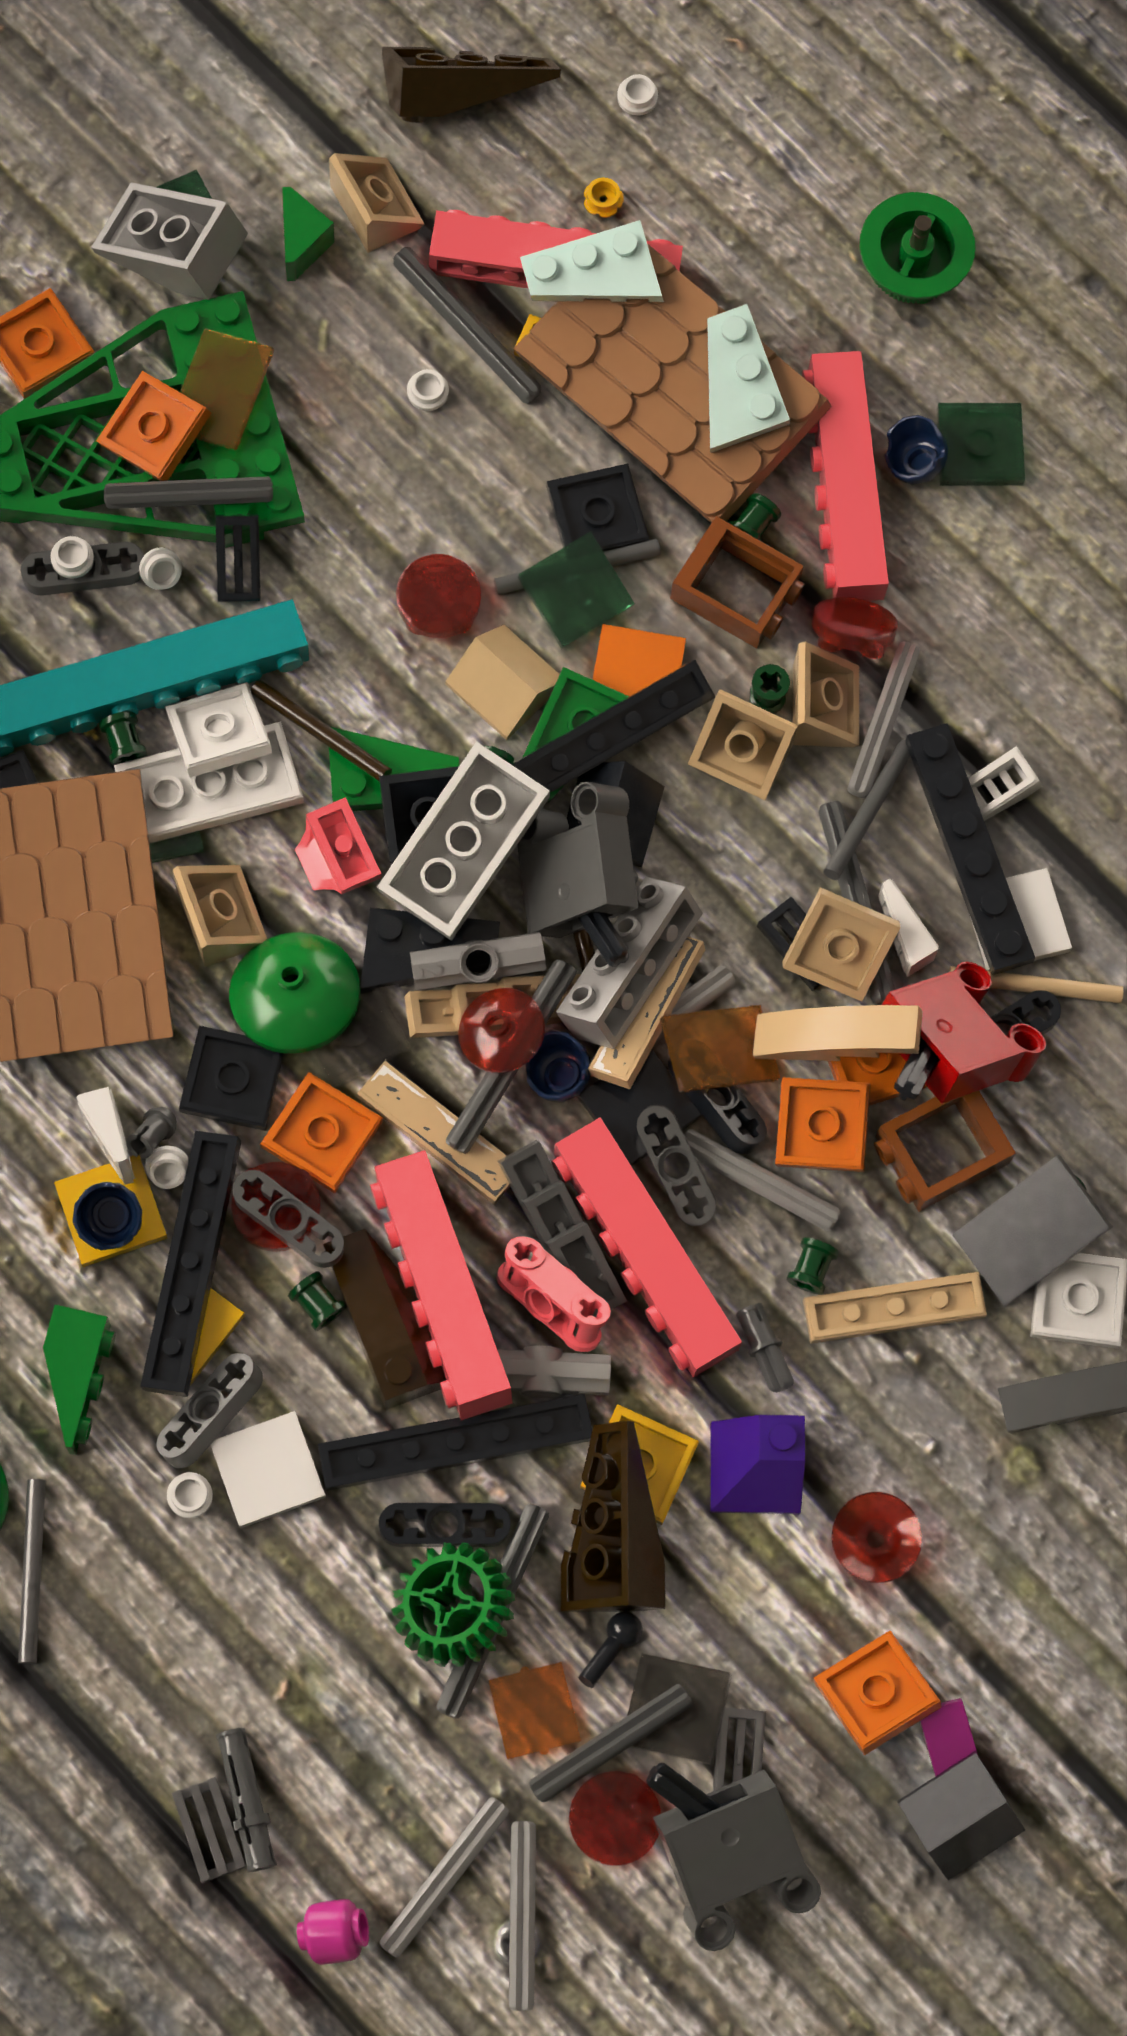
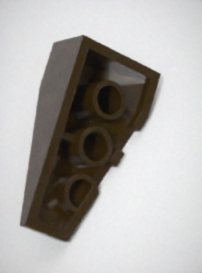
(435, 85)
(385, 1321)
(616, 1541)

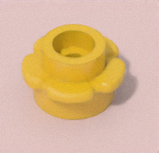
(603, 188)

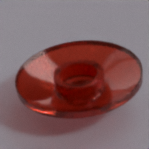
(511, 1044)
(889, 1518)

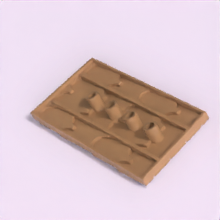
(646, 383)
(78, 918)

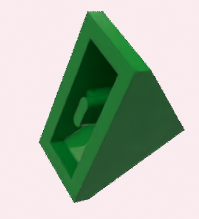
(306, 233)

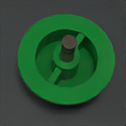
(917, 246)

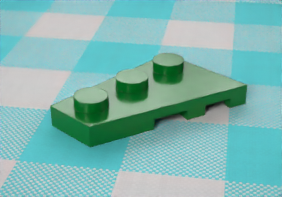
(362, 789)

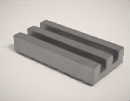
(758, 1741)
(196, 1792)

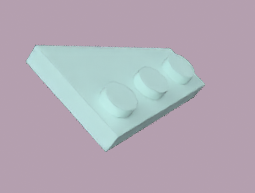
(598, 266)
(741, 382)

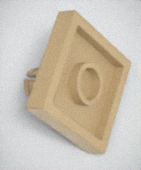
(841, 944)

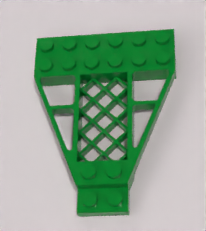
(258, 454)

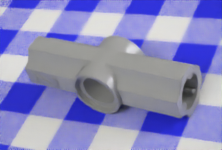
(507, 957)
(550, 1372)

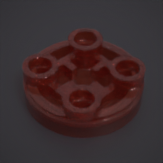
(438, 596)
(854, 626)
(296, 1182)
(614, 1818)

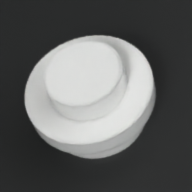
(637, 95)
(427, 390)
(72, 557)
(160, 568)
(167, 1166)
(189, 1495)

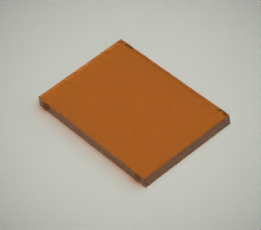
(226, 381)
(716, 1048)

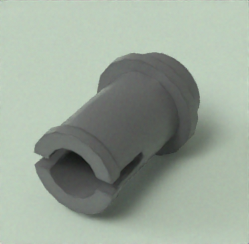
(157, 1126)

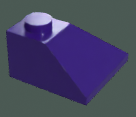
(757, 1464)

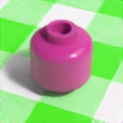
(333, 1931)

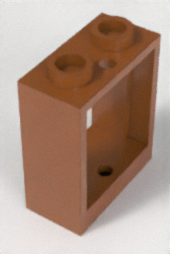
(752, 551)
(982, 1125)

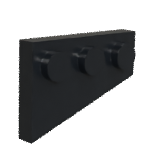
(397, 933)

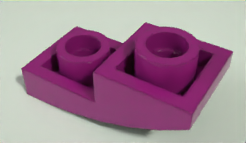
(947, 1735)

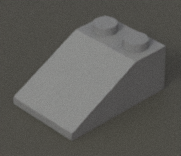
(172, 238)

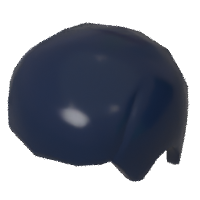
(916, 450)
(559, 1068)
(107, 1216)

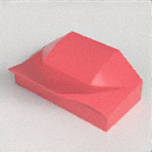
(336, 850)

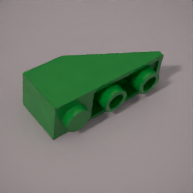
(73, 1359)

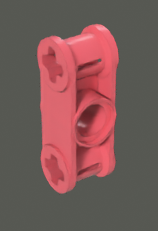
(553, 1294)

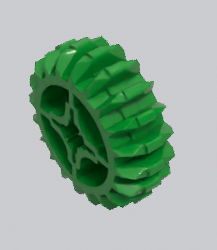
(456, 1571)

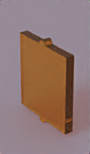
(534, 1710)

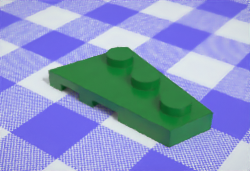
(569, 705)

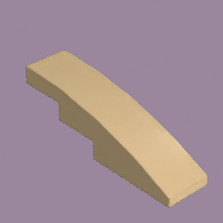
(440, 1011)
(837, 1032)

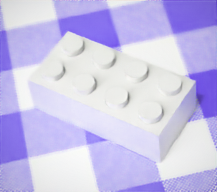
(464, 840)

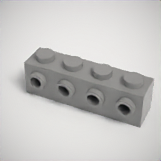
(610, 997)

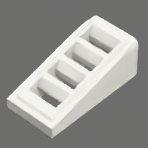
(1016, 792)
(913, 942)
(103, 1121)

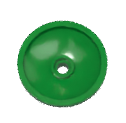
(296, 1013)

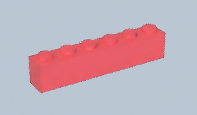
(492, 246)
(847, 480)
(646, 1247)
(442, 1285)

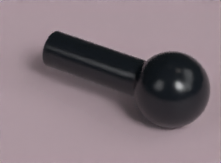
(623, 1631)

